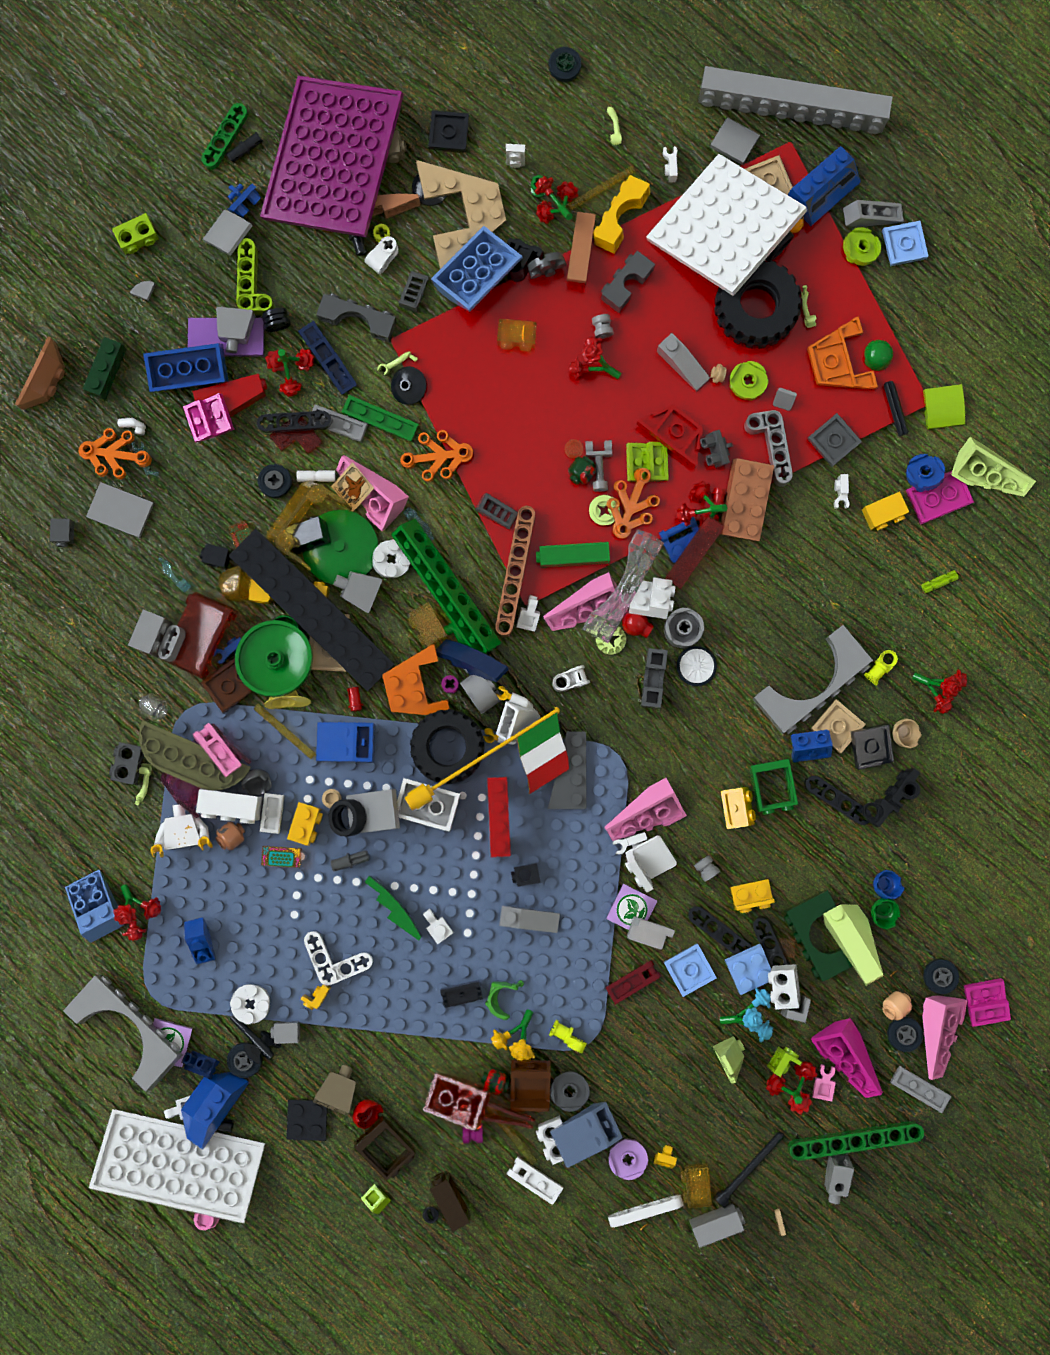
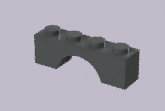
(334, 310)

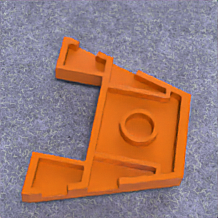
(832, 362)
(406, 686)

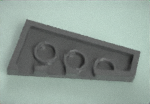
(570, 786)

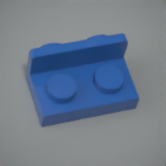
(811, 745)

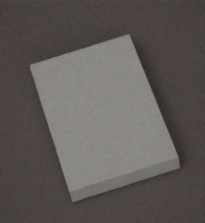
(120, 510)
(380, 810)

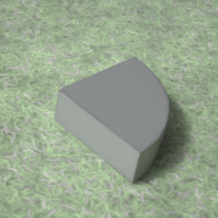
(143, 290)

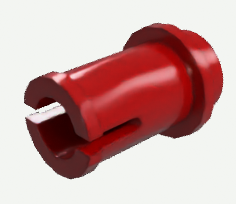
(718, 496)
(354, 699)

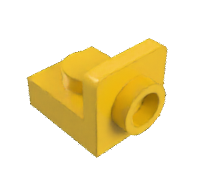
(320, 994)

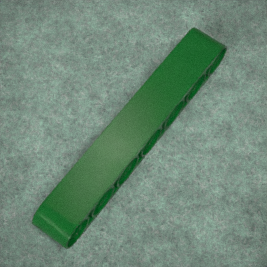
(864, 1143)

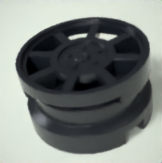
(276, 319)

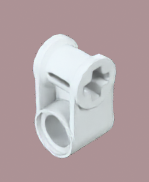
(381, 257)
(572, 679)

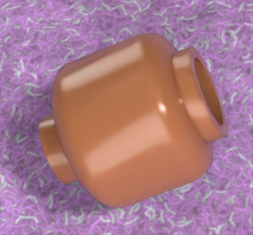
(230, 835)

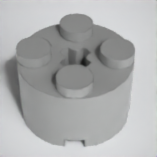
(676, 636)
(481, 692)

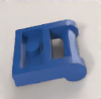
(677, 546)

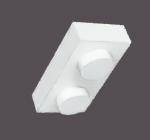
(515, 155)

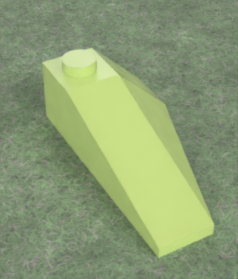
(985, 468)
(854, 936)
(730, 1057)

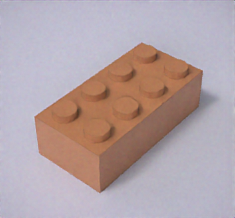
(746, 499)

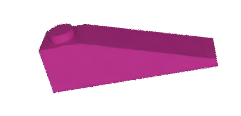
(846, 1049)

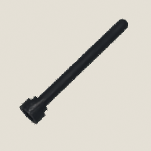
(724, 1195)

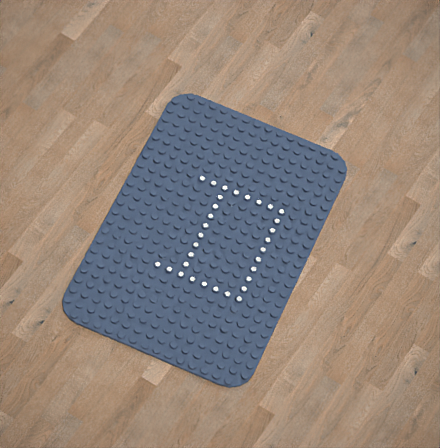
(264, 912)

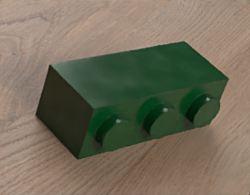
(104, 368)

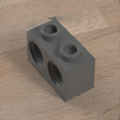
(132, 764)

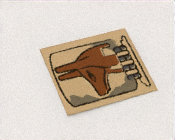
(352, 486)

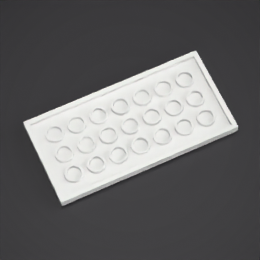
(160, 1166)

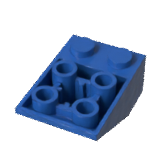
(345, 742)

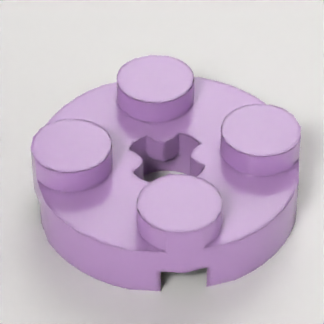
(618, 1153)

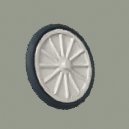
(696, 666)

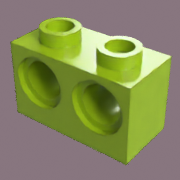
(133, 229)

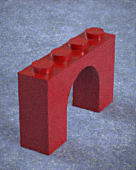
(499, 817)

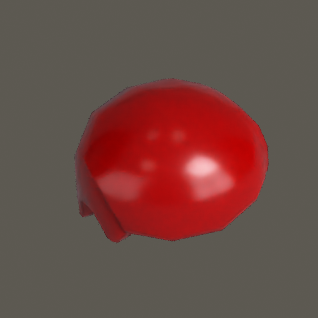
(366, 1113)

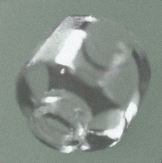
(153, 707)

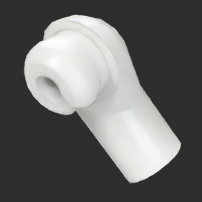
(134, 423)

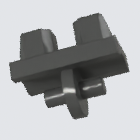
(718, 449)

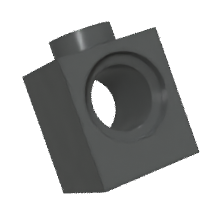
(61, 532)

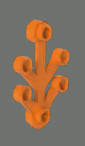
(111, 453)
(439, 456)
(630, 505)

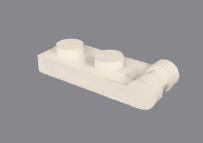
(535, 1181)

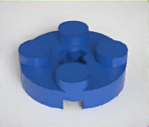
(925, 482)

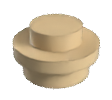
(718, 373)
(330, 797)

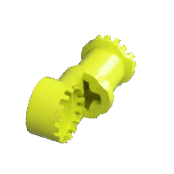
(880, 667)
(564, 1033)

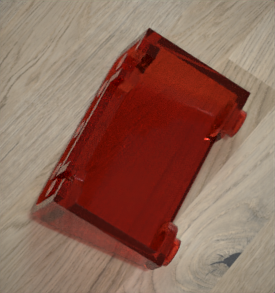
(204, 627)

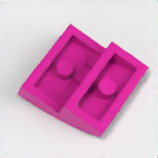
(208, 418)
(987, 1002)

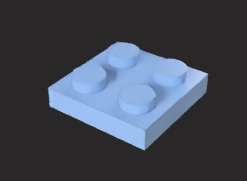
(905, 243)
(749, 969)
(690, 970)

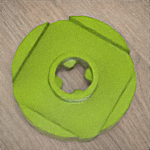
(854, 253)
(750, 391)

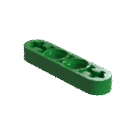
(228, 138)

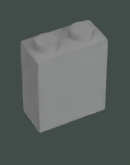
(717, 1224)

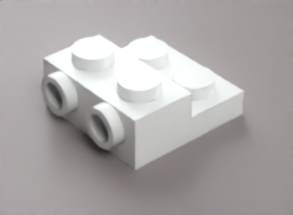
(653, 598)

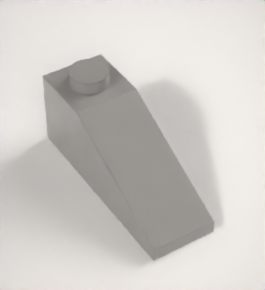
(872, 213)
(683, 362)
(529, 919)

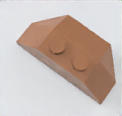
(43, 377)

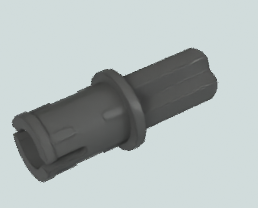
(349, 860)

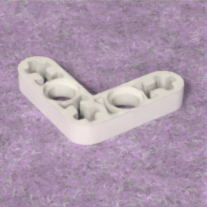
(335, 969)

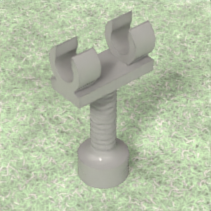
(599, 485)

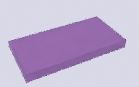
(204, 332)

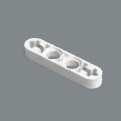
(646, 1210)

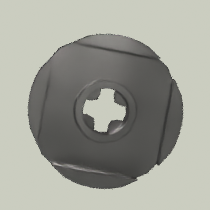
(547, 265)
(578, 1098)

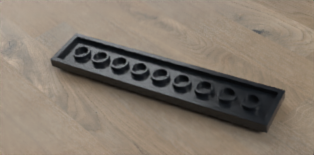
(311, 609)

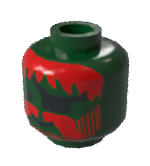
(582, 470)
(495, 1081)

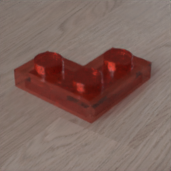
(307, 439)

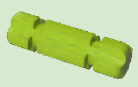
(939, 581)

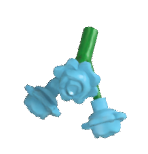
(753, 1018)

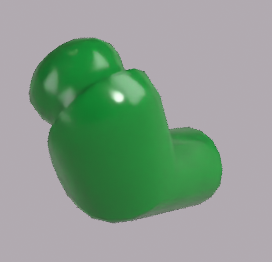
(449, 629)

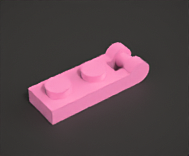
(217, 750)

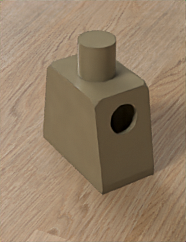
(337, 1091)

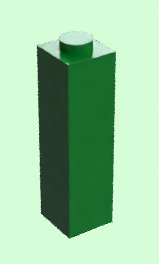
(573, 554)

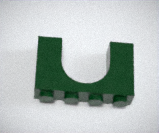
(801, 918)

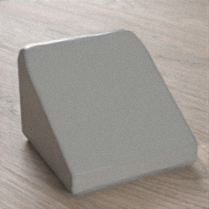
(784, 399)

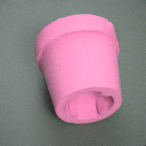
(205, 1222)

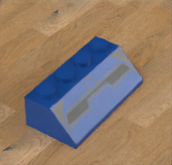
(826, 185)

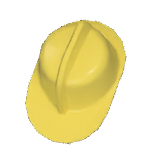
(287, 701)

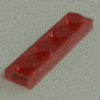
(694, 551)

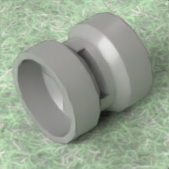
(602, 326)
(707, 869)

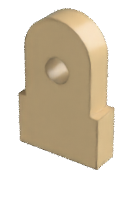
(779, 1222)

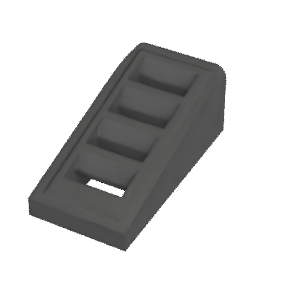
(413, 306)
(493, 501)

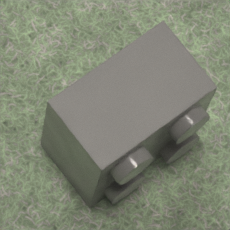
(149, 633)

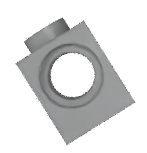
(286, 1032)

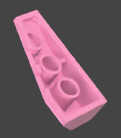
(384, 501)
(580, 605)
(651, 808)
(940, 1023)

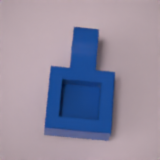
(229, 651)

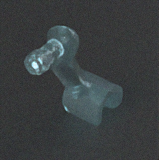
(146, 469)
(409, 513)
(183, 585)

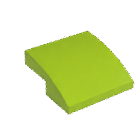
(944, 406)
(649, 456)

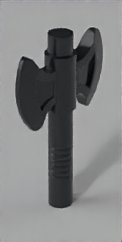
(259, 1046)

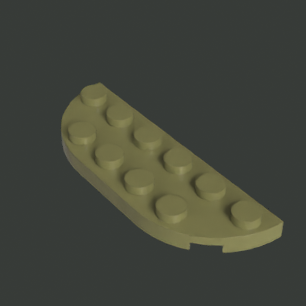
(184, 759)

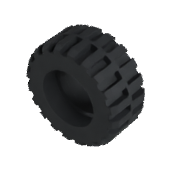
(446, 720)

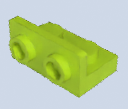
(780, 1061)

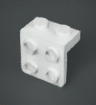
(649, 861)

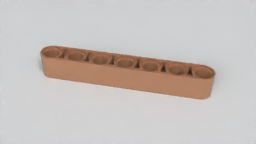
(520, 562)

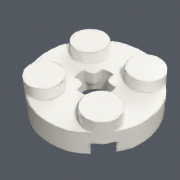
(380, 559)
(251, 992)

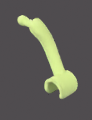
(616, 138)
(808, 320)
(396, 362)
(145, 769)

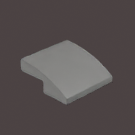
(734, 141)
(227, 232)

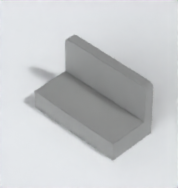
(648, 932)
(801, 1013)

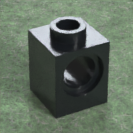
(215, 556)
(533, 868)

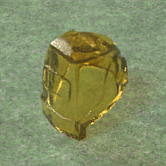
(235, 584)

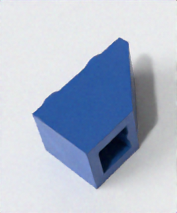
(199, 940)

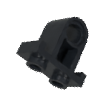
(528, 253)

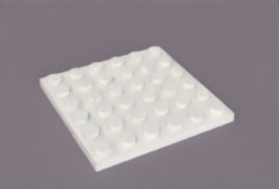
(726, 224)

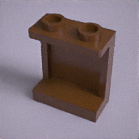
(530, 1085)

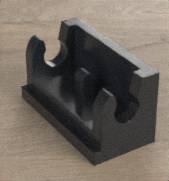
(461, 993)

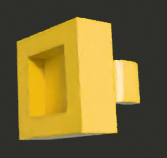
(665, 1158)

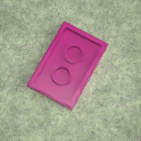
(940, 501)

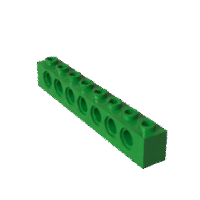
(445, 587)

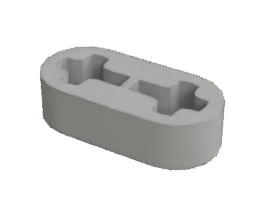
(171, 643)

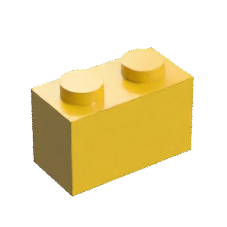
(885, 510)

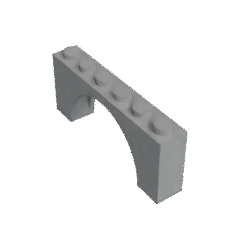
(848, 659)
(158, 1052)

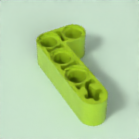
(250, 276)

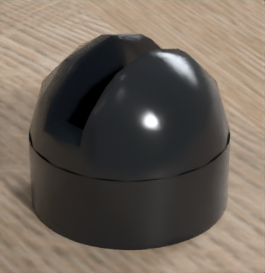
(434, 1213)

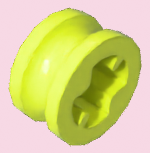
(385, 229)

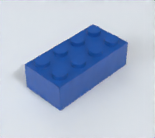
(186, 367)

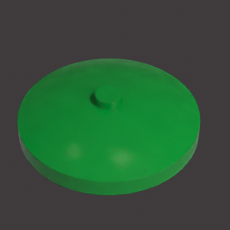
(350, 547)
(273, 658)

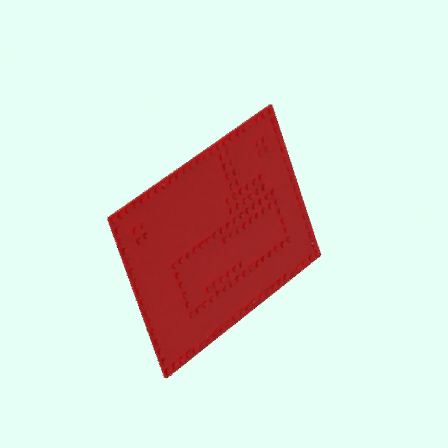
(526, 406)

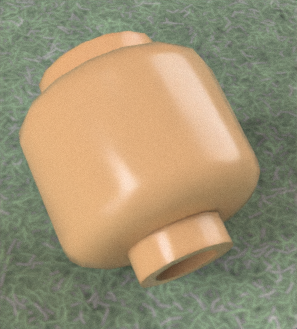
(897, 1006)

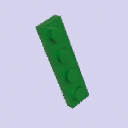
(380, 418)

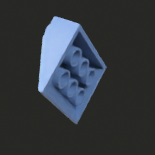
(475, 269)

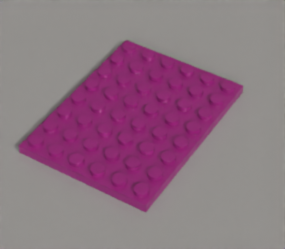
(332, 156)

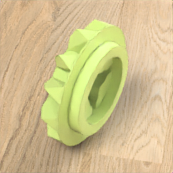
(594, 510)
(619, 643)

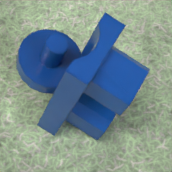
(249, 194)

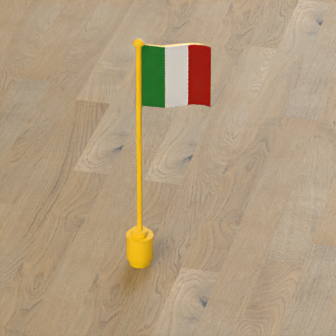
(539, 750)

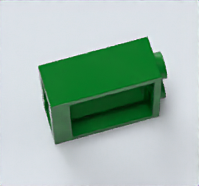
(768, 809)

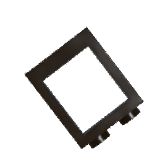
(370, 1134)
(450, 1201)

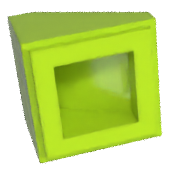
(375, 1199)

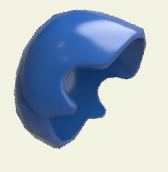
(888, 885)

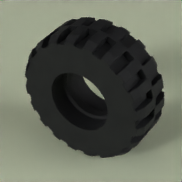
(767, 330)

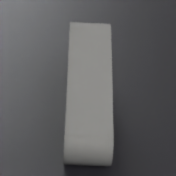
(773, 448)

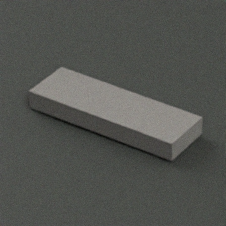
(343, 424)
(920, 1089)

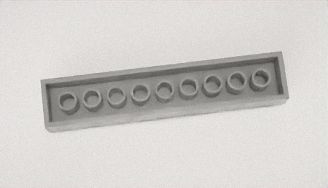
(794, 100)

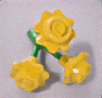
(518, 1050)

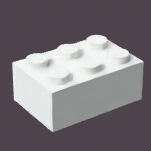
(229, 806)
(437, 813)

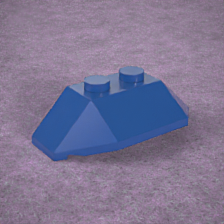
(210, 1106)

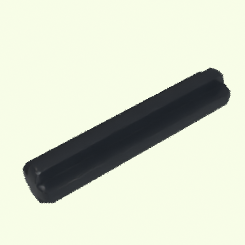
(896, 408)

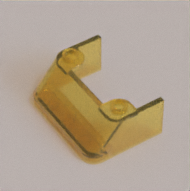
(293, 512)

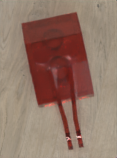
(466, 1103)

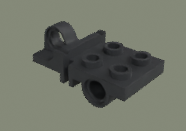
(893, 796)

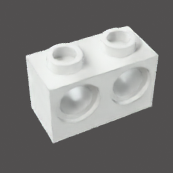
(789, 986)
(548, 1140)

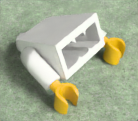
(516, 716)
(180, 832)

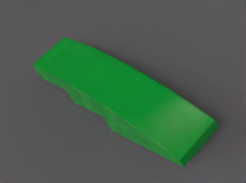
(399, 914)

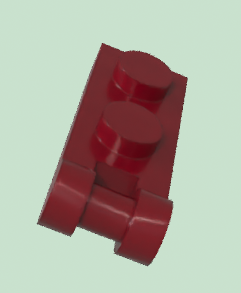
(632, 982)

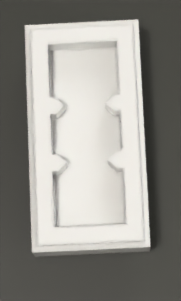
(272, 813)

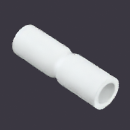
(320, 476)

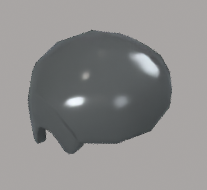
(256, 782)

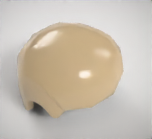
(906, 733)

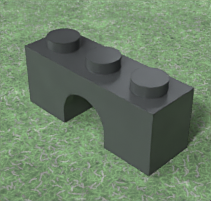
(637, 268)
(653, 678)

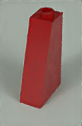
(236, 393)

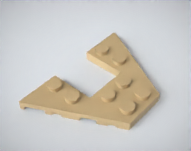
(480, 200)

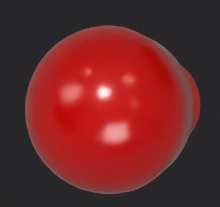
(636, 625)

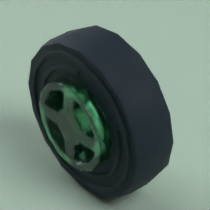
(566, 57)

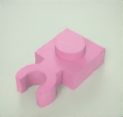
(823, 1086)

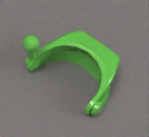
(492, 1002)

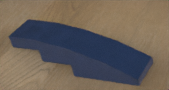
(327, 357)
(472, 660)

